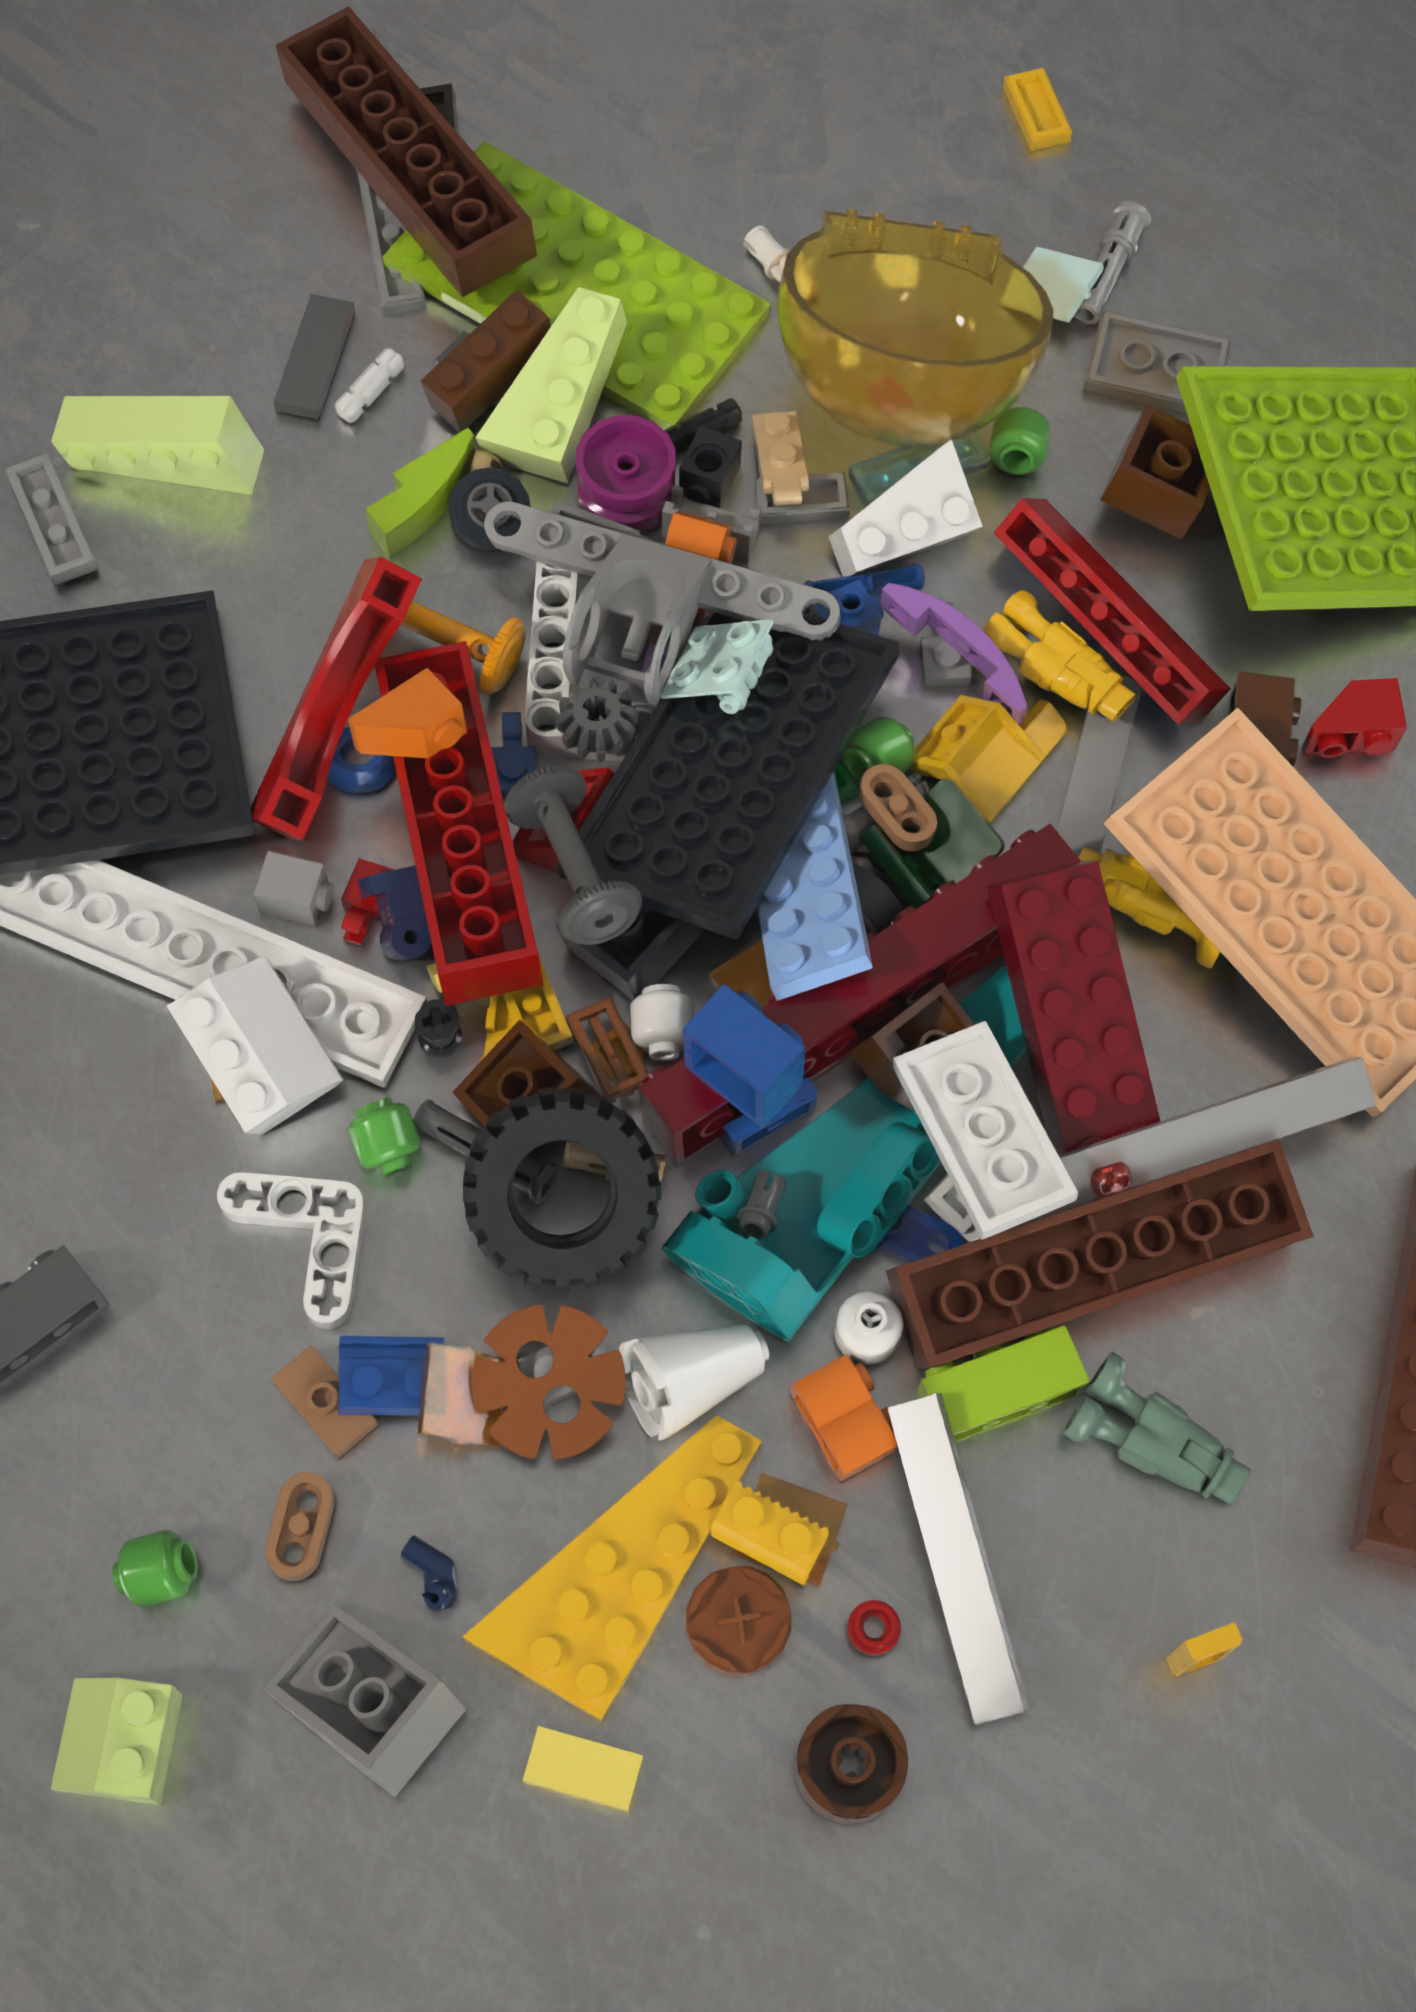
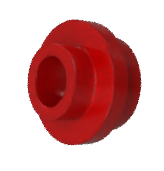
(885, 1615)

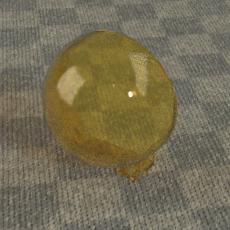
(910, 327)

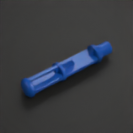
(874, 582)

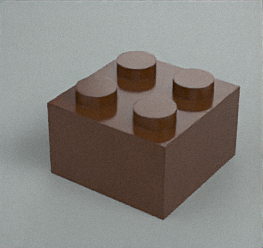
(1159, 474)

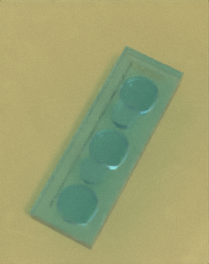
(880, 472)

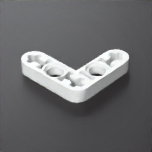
(325, 1227)

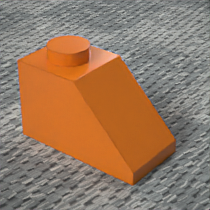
(410, 720)

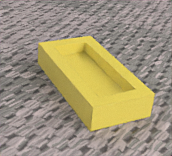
(583, 1769)

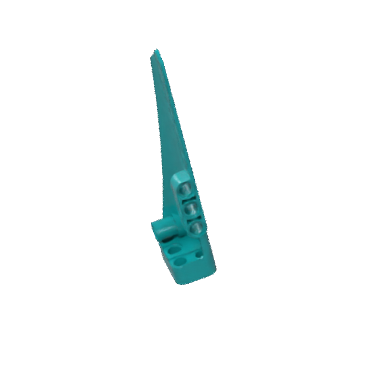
(843, 1193)

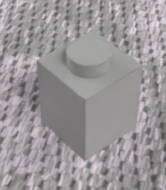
(293, 889)

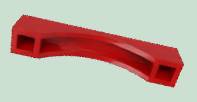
(358, 638)

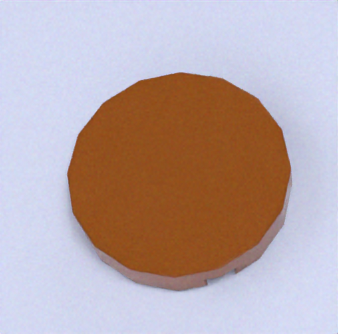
(738, 1620)

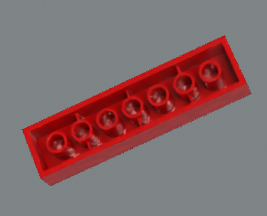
(464, 844)

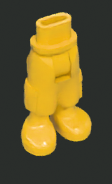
(1060, 660)
(1141, 897)

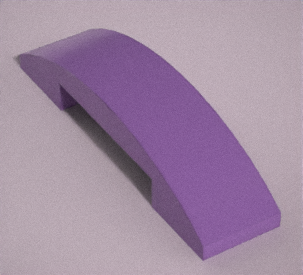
(917, 609)

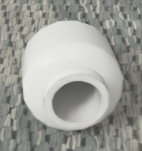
(659, 1020)
(868, 1343)

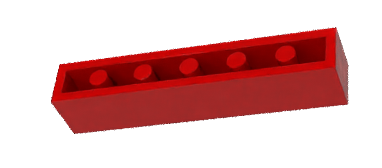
(1112, 611)

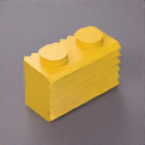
(769, 1533)

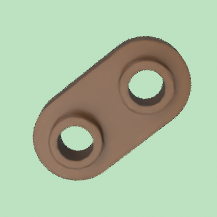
(901, 809)
(299, 1527)

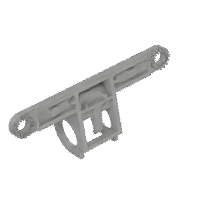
(652, 587)

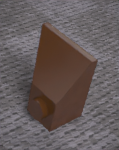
(922, 1022)
(516, 1068)

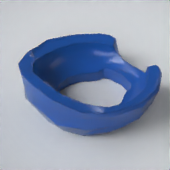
(359, 777)

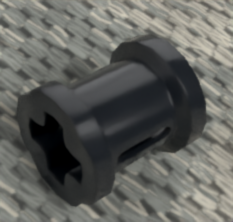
(442, 1044)

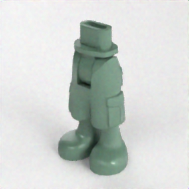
(1160, 1440)

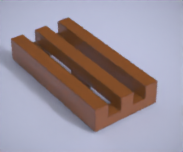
(625, 1086)

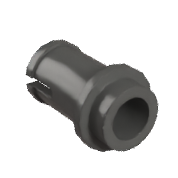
(758, 1216)

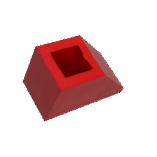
(1360, 719)

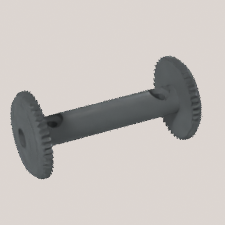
(599, 909)

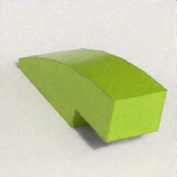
(420, 494)

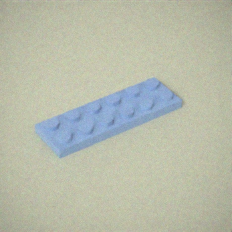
(813, 907)

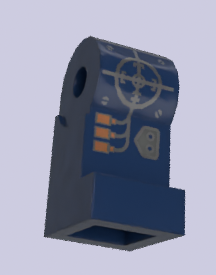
(401, 912)

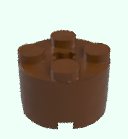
(851, 1731)

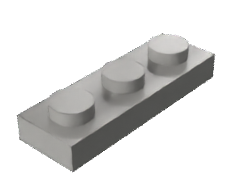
(51, 519)

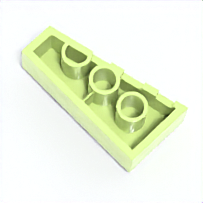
(557, 389)
(161, 439)

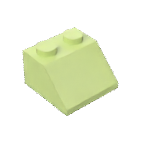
(117, 1739)

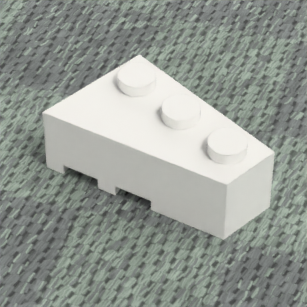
(911, 516)

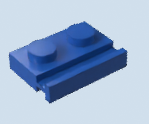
(381, 1374)

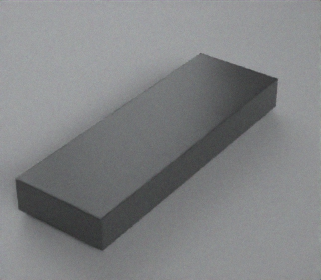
(314, 356)

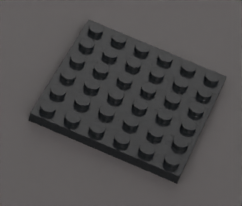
(117, 734)

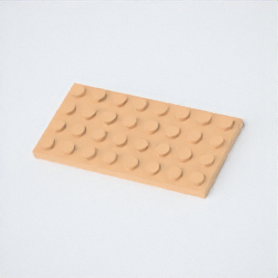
(1285, 897)

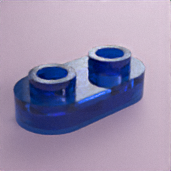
(912, 1237)

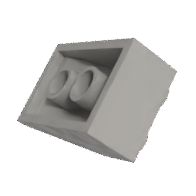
(365, 1699)

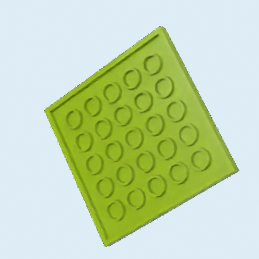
(1311, 480)

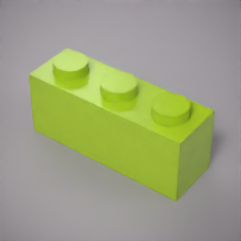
(1007, 1382)

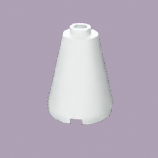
(689, 1373)

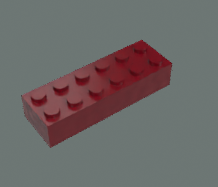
(1074, 1005)

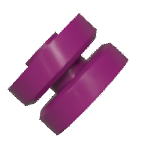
(626, 471)

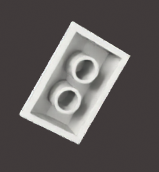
(255, 1044)

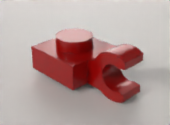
(360, 911)

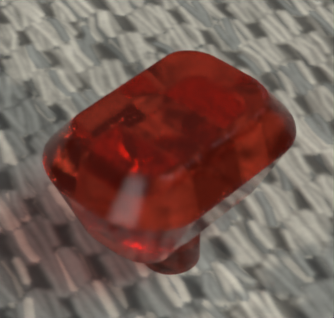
(1111, 1179)

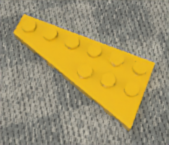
(603, 1595)

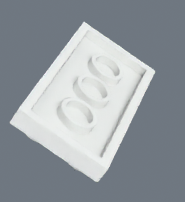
(984, 1130)

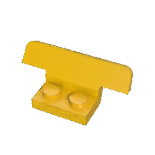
(987, 749)

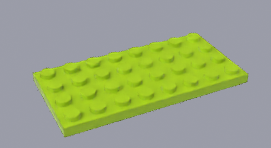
(678, 313)

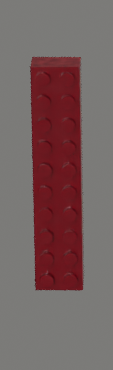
(922, 947)

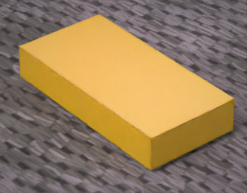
(1037, 109)
(1204, 1649)

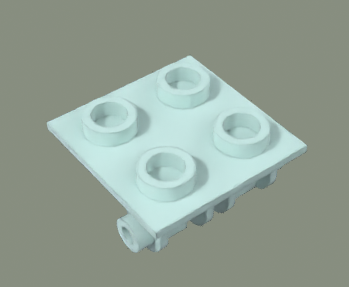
(722, 663)

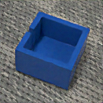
(744, 1054)

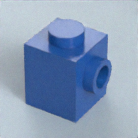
(856, 607)

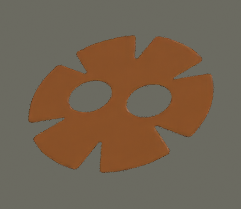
(503, 1384)

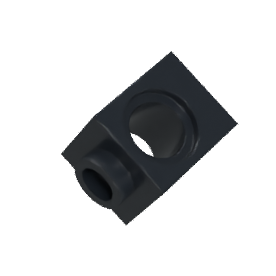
(712, 452)

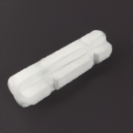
(369, 385)

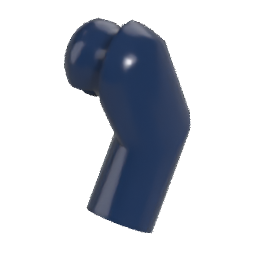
(438, 1573)

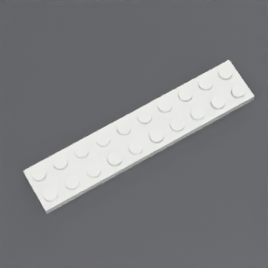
(179, 943)

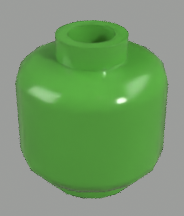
(1020, 440)
(879, 743)
(384, 1135)
(155, 1568)

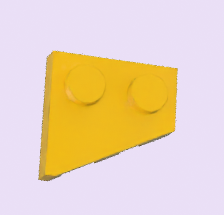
(534, 1007)

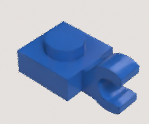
(513, 759)

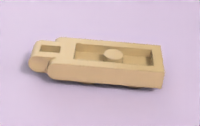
(780, 456)

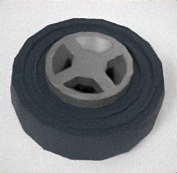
(482, 491)

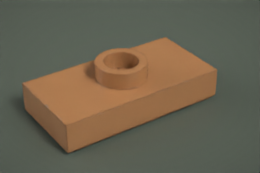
(313, 1392)

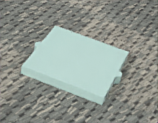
(1064, 279)

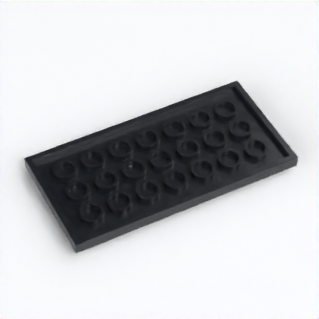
(720, 796)

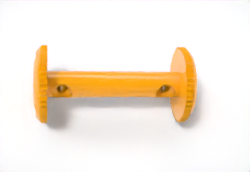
(503, 649)

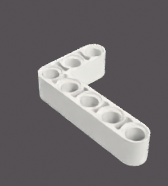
(546, 665)

